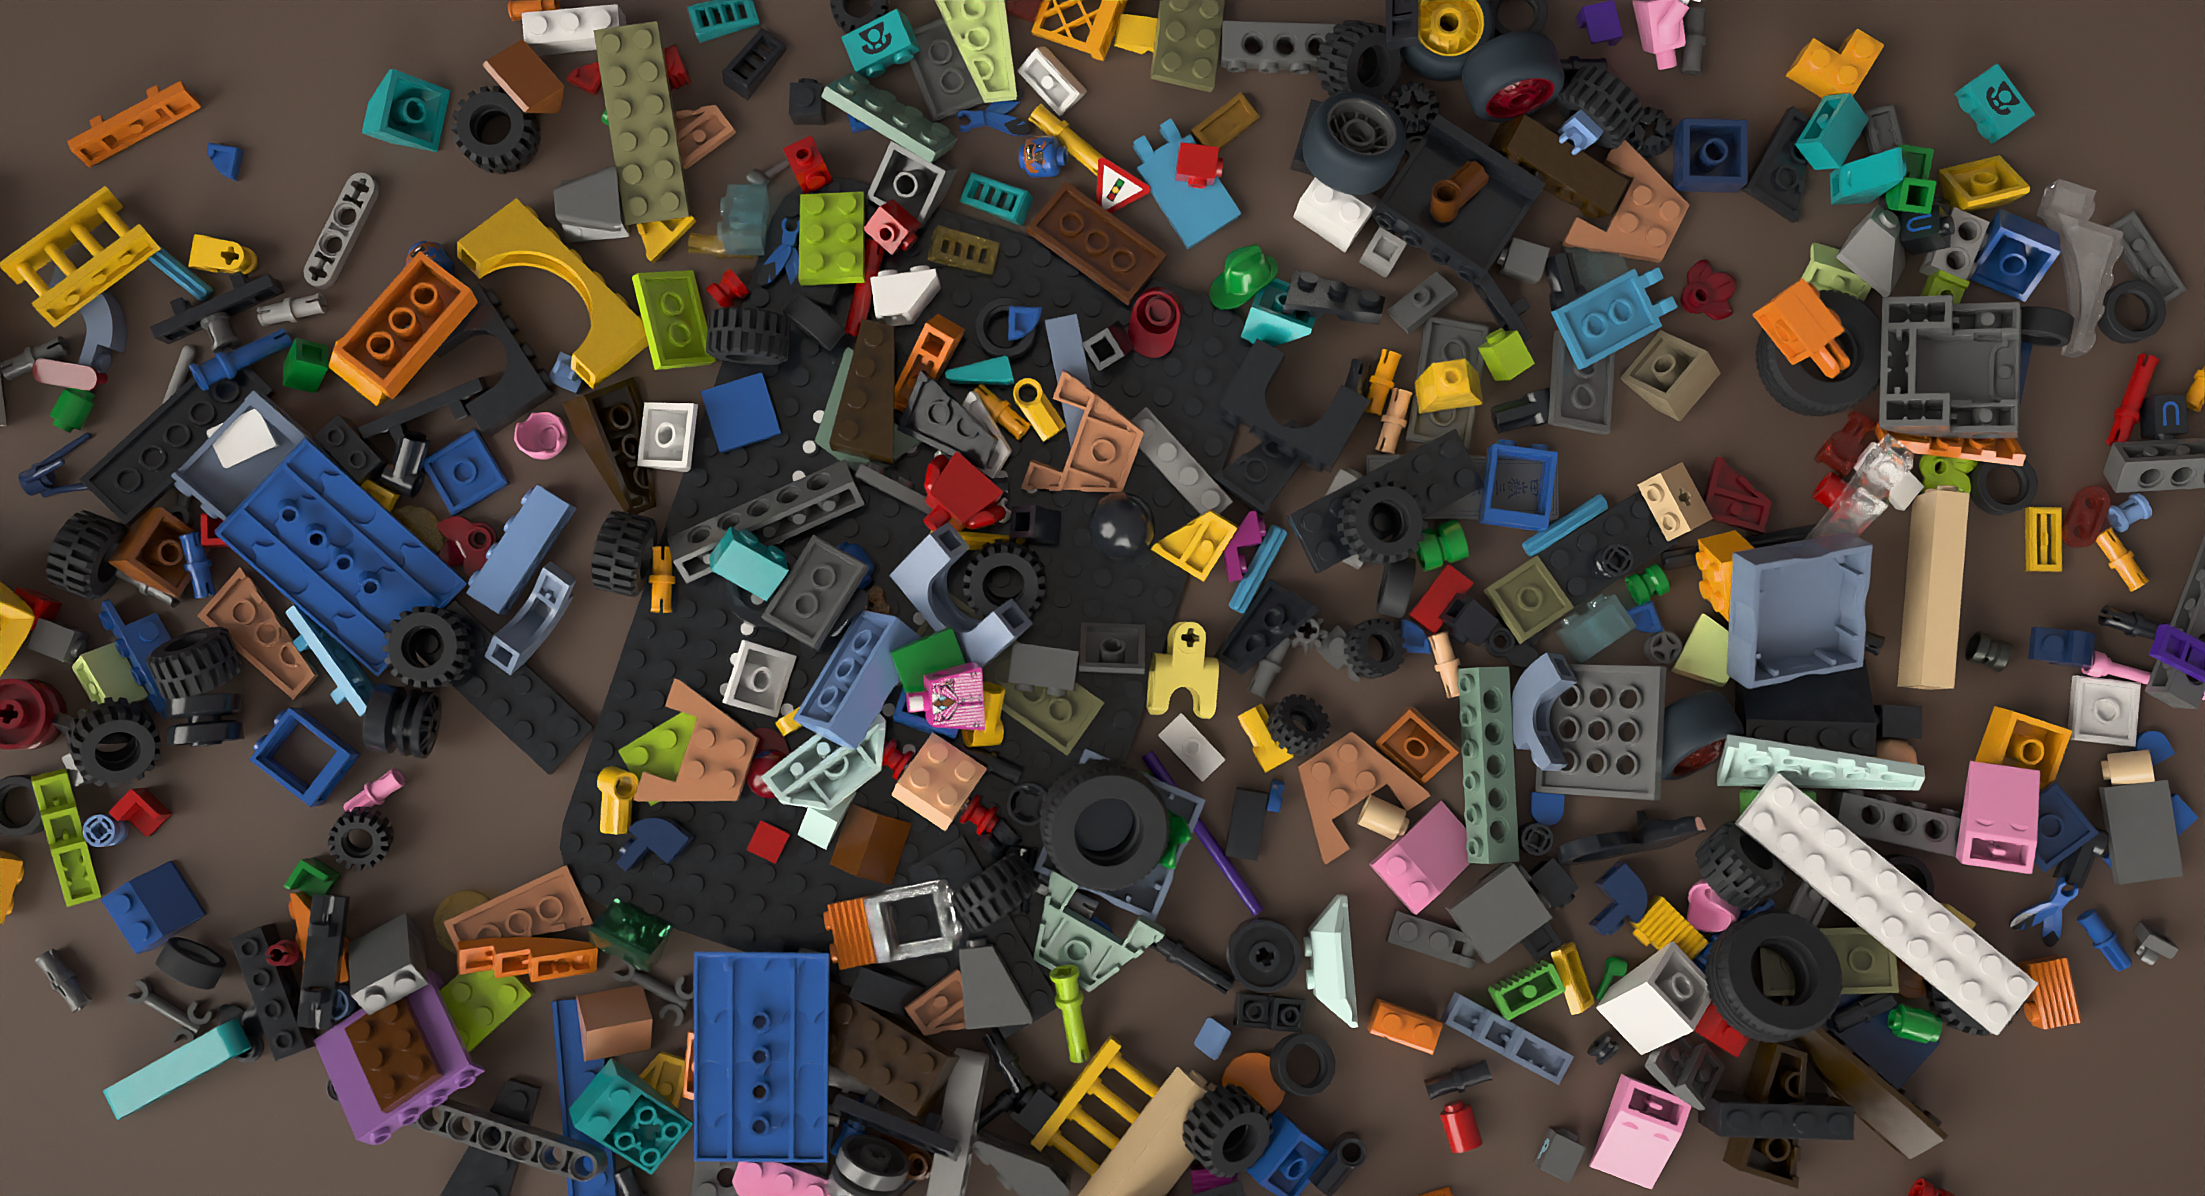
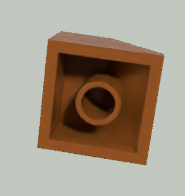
(154, 552)

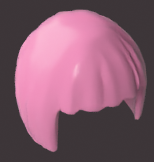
(1708, 911)

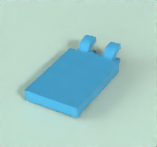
(1190, 210)
(1611, 316)

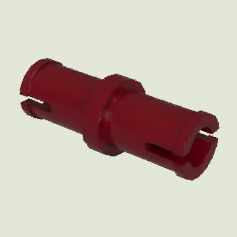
(279, 955)

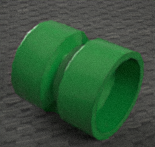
(1442, 544)

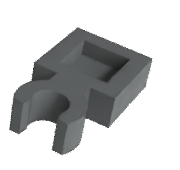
(1333, 651)

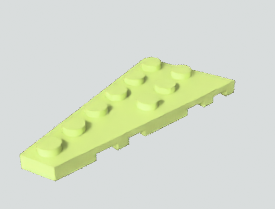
(984, 43)

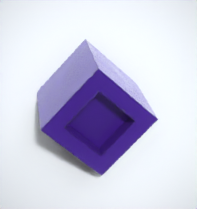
(1601, 22)

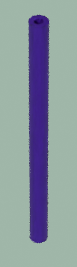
(1210, 843)

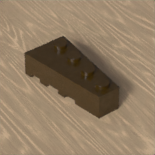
(1567, 176)
(867, 404)

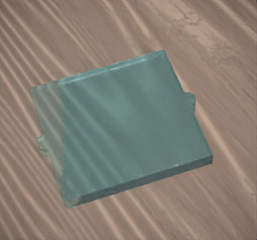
(1595, 267)

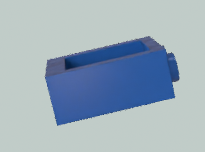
(1513, 519)
(327, 779)

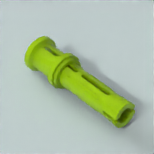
(1069, 1000)

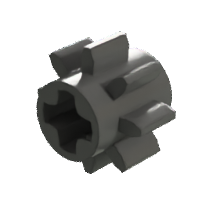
(1314, 638)

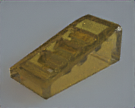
(960, 261)

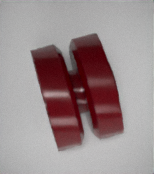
(27, 713)

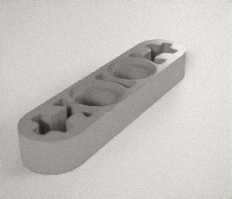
(347, 233)

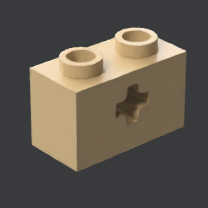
(1675, 501)

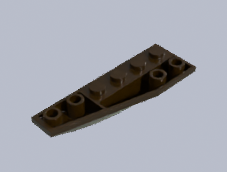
(1875, 1102)

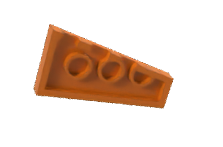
(1987, 450)

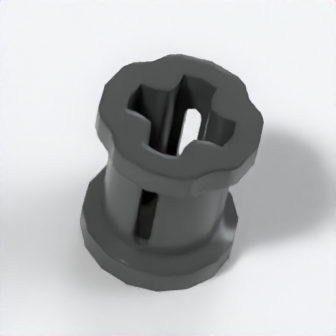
(220, 331)

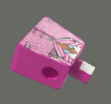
(952, 698)

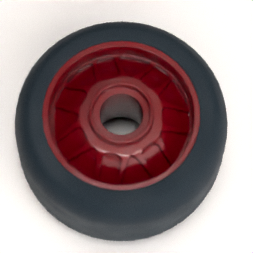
(1513, 76)

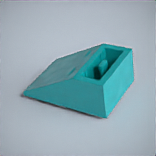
(629, 1117)

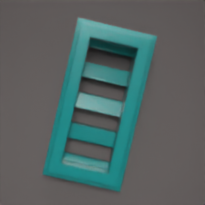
(717, 30)
(1021, 206)
(989, 372)

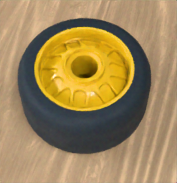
(1445, 52)

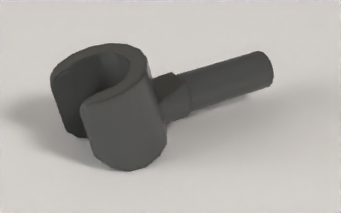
(756, 177)

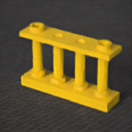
(95, 275)
(1070, 1108)

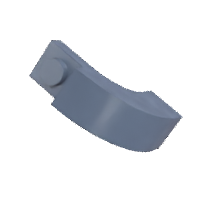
(104, 328)
(534, 621)
(1532, 705)

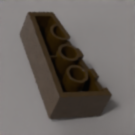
(1775, 1076)

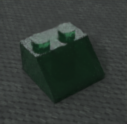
(630, 935)

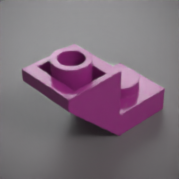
(1247, 535)

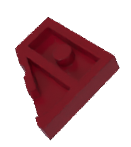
(1734, 500)

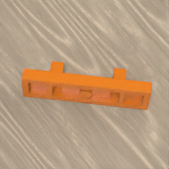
(134, 123)

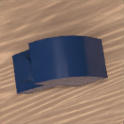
(2062, 647)
(660, 835)
(1626, 896)

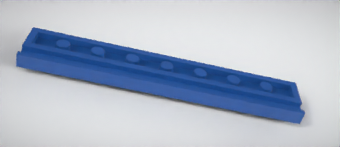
(573, 1078)

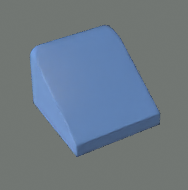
(1212, 1038)

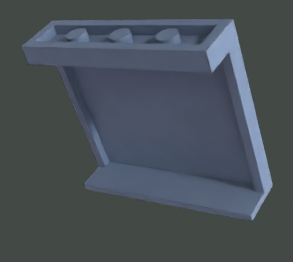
(225, 488)

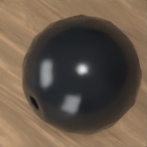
(1122, 525)

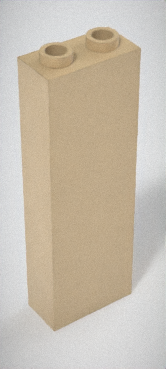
(1933, 589)
(1152, 1150)

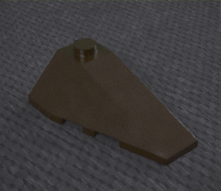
(610, 431)

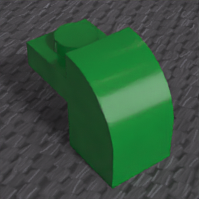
(1915, 192)

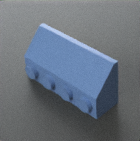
(855, 680)

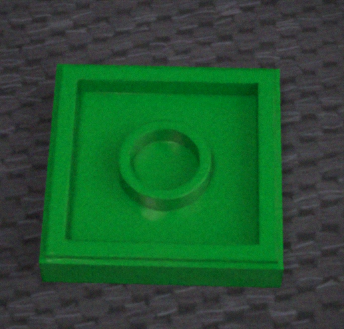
(926, 656)

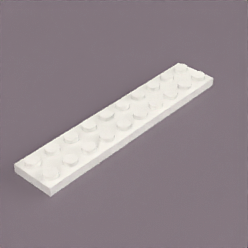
(1886, 903)

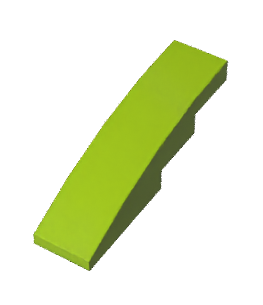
(66, 837)

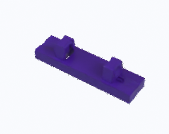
(2179, 651)

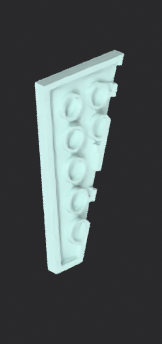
(1755, 761)

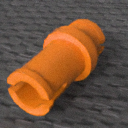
(516, 8)

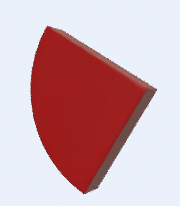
(586, 78)

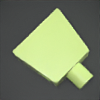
(1705, 653)

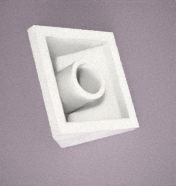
(667, 436)
(759, 679)

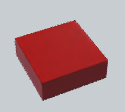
(768, 841)

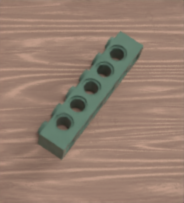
(1488, 765)

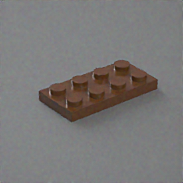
(1096, 243)

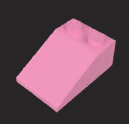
(1424, 858)

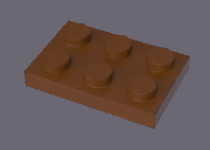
(394, 1054)

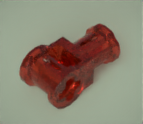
(1844, 446)

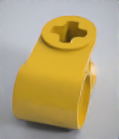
(219, 256)

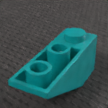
(1867, 177)

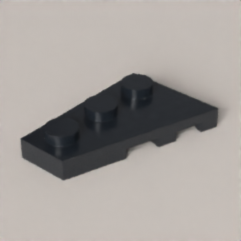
(1781, 168)

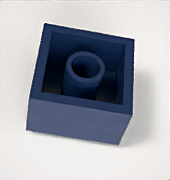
(1710, 155)

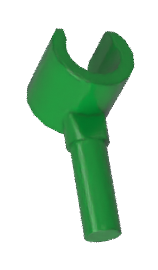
(1613, 966)

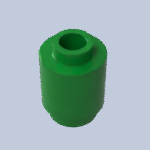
(72, 409)
(1914, 1024)

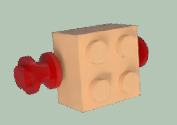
(939, 783)

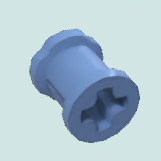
(2129, 512)

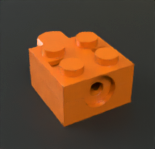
(1804, 327)

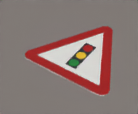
(1117, 187)

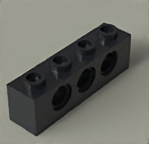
(272, 992)

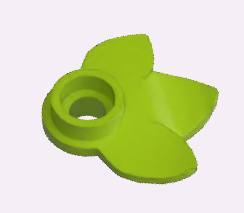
(1950, 472)

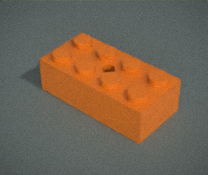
(418, 297)

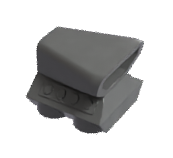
(591, 207)

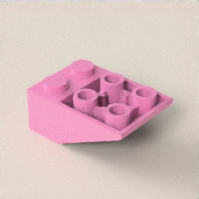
(1999, 817)
(1639, 1131)

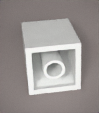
(1334, 214)
(1657, 1000)

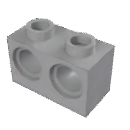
(1961, 250)

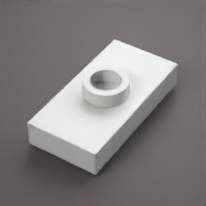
(1191, 747)

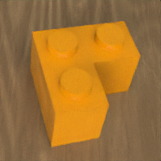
(1835, 72)

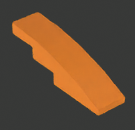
(527, 955)

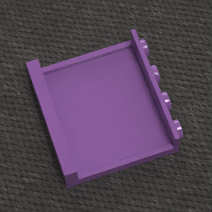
(351, 1085)

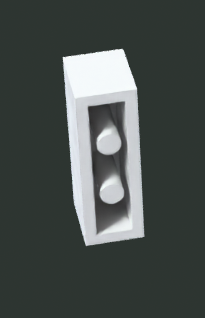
(568, 28)

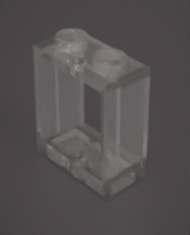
(883, 926)

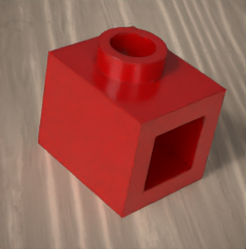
(1198, 165)
(809, 170)
(893, 227)

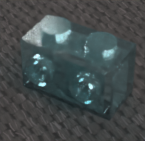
(744, 219)

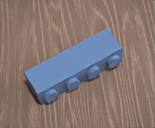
(520, 550)

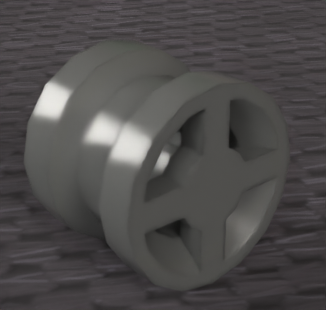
(1669, 647)

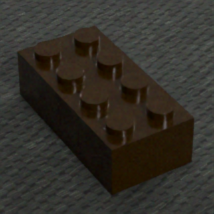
(888, 1054)

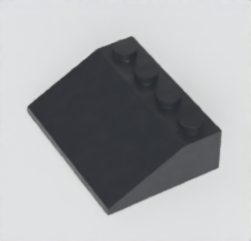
(1813, 711)

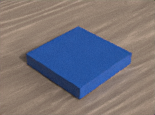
(741, 412)
(465, 472)

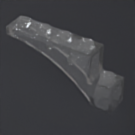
(2086, 256)
(1867, 491)

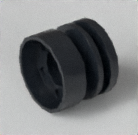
(402, 720)

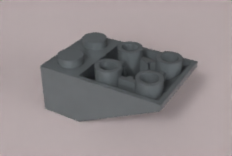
(1021, 1166)

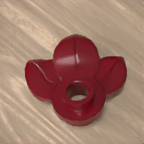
(1711, 289)
(462, 543)

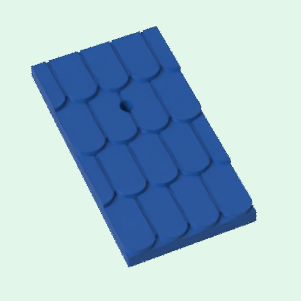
(359, 567)
(754, 1027)

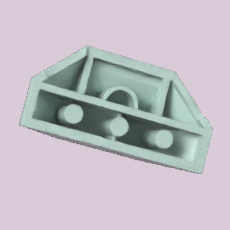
(826, 773)
(1332, 961)

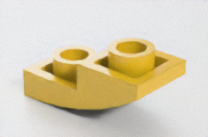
(1136, 33)

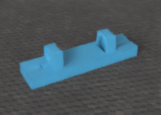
(339, 663)

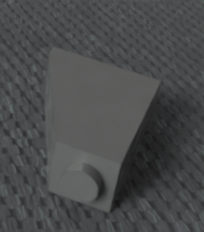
(989, 988)

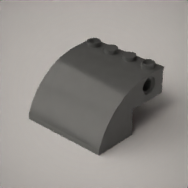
(1950, 367)

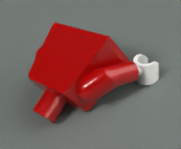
(961, 495)

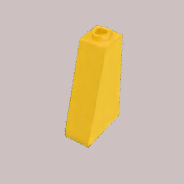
(1448, 387)

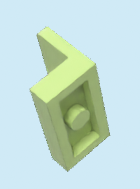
(1830, 273)
(107, 675)

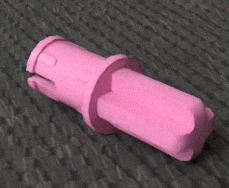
(377, 791)

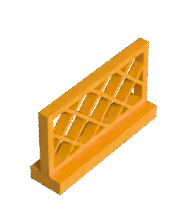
(1100, 32)

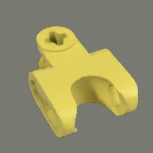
(1183, 667)

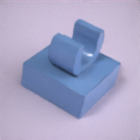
(1579, 131)
(564, 376)

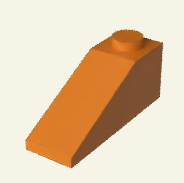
(930, 354)

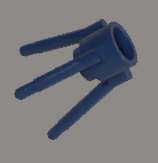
(41, 475)

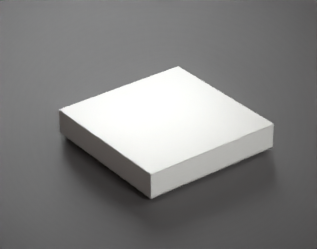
(2104, 710)

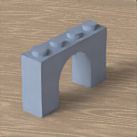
(924, 582)

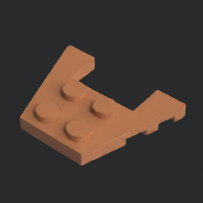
(1643, 220)
(1100, 450)
(714, 759)
(1345, 776)

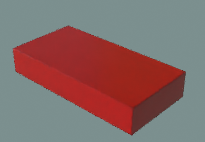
(1438, 597)

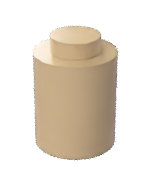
(2128, 767)
(1383, 817)

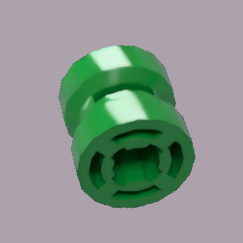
(1645, 585)

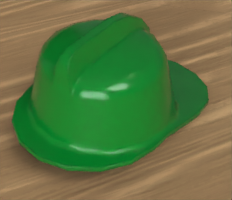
(1243, 276)

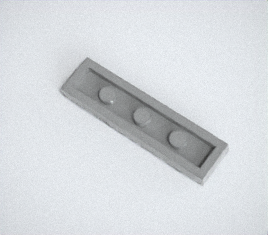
(1179, 466)

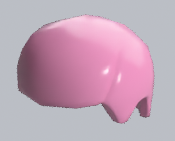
(541, 435)

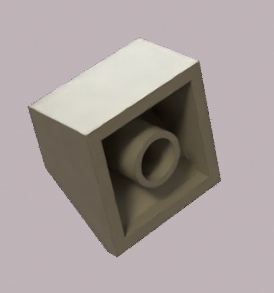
(1671, 374)

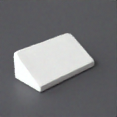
(1051, 80)

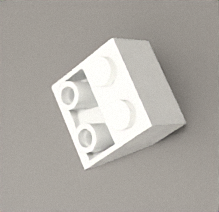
(903, 296)

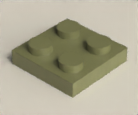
(1528, 599)

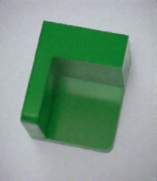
(305, 365)
(312, 877)

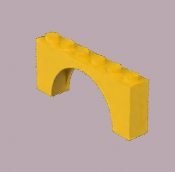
(519, 239)

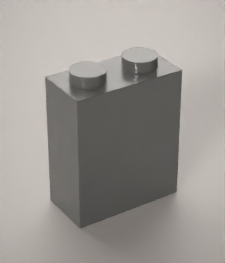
(1500, 911)
(387, 964)

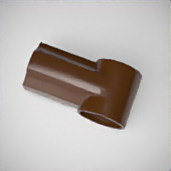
(1456, 190)

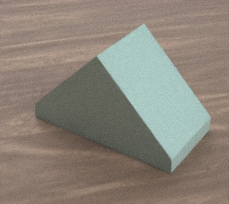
(821, 825)

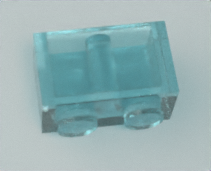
(1594, 628)

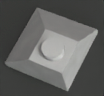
(1876, 250)

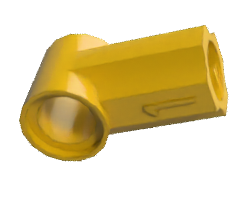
(1040, 411)
(994, 730)
(1265, 749)
(617, 801)

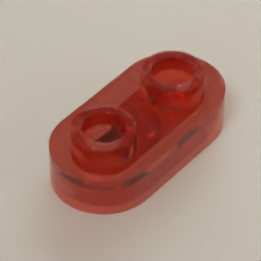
(2085, 519)

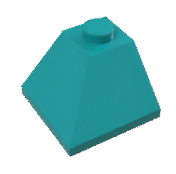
(407, 111)
(1268, 322)

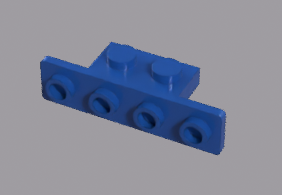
(136, 643)

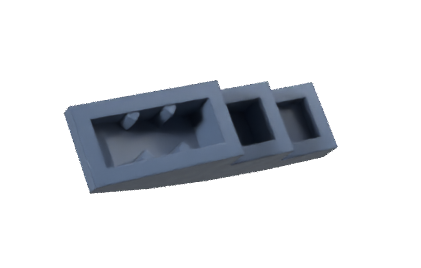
(1068, 355)
(1506, 1038)

